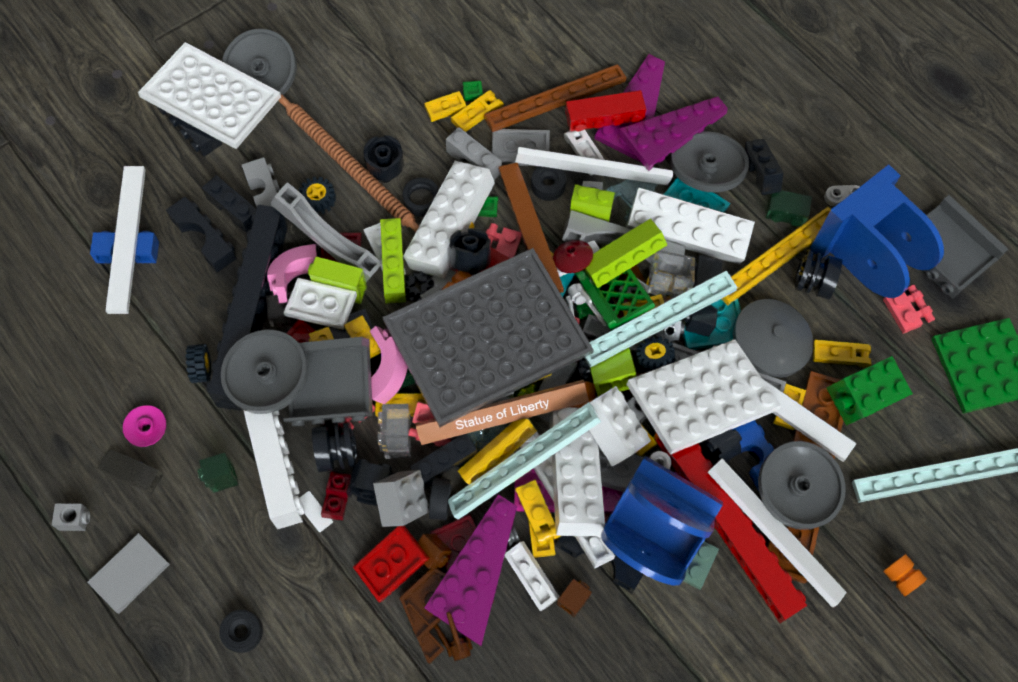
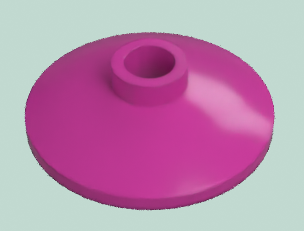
(138, 419)

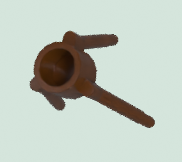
(460, 648)

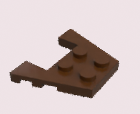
(420, 619)

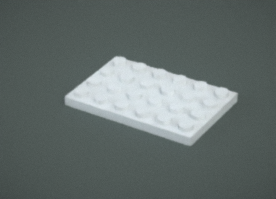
(210, 95)
(702, 396)

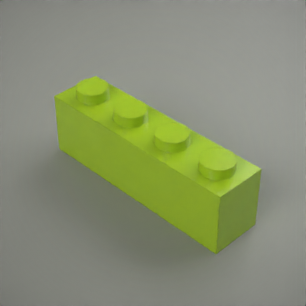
(625, 252)
(392, 260)

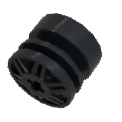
(821, 275)
(333, 447)

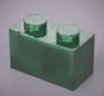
(789, 208)
(218, 472)

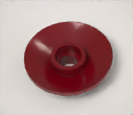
(573, 256)

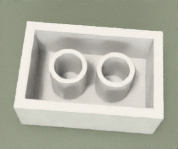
(619, 430)

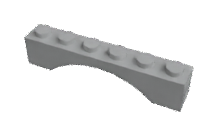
(300, 213)
(590, 228)

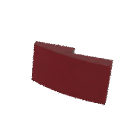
(336, 496)

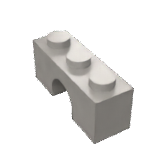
(463, 146)
(259, 176)

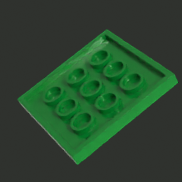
(981, 364)

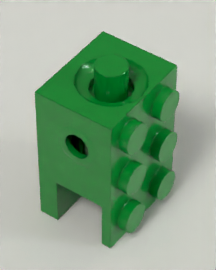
(869, 390)

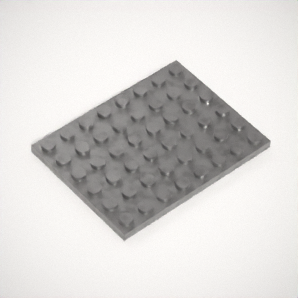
(487, 336)

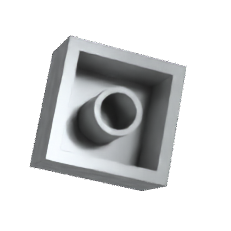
(401, 498)

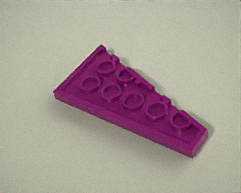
(647, 80)
(668, 132)
(474, 575)

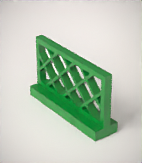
(606, 309)

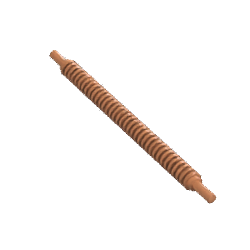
(349, 164)

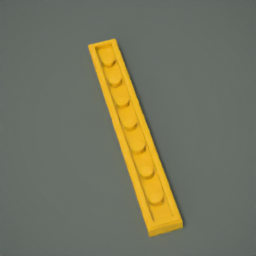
(776, 256)

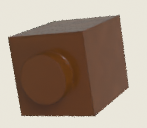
(435, 550)
(574, 597)

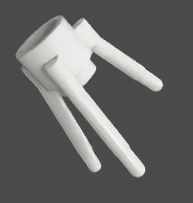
(579, 296)

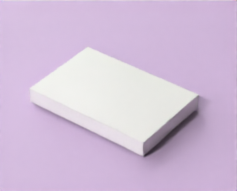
(320, 303)

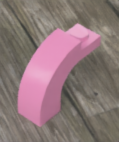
(287, 267)
(392, 368)

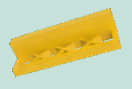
(497, 450)

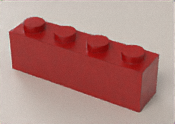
(605, 110)

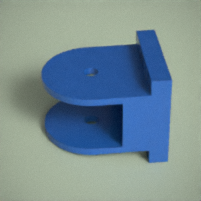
(873, 228)
(660, 522)

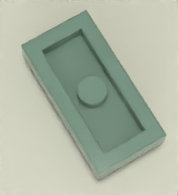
(700, 565)

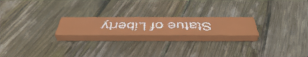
(505, 412)

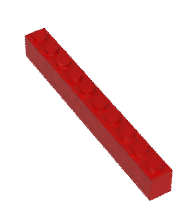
(740, 536)

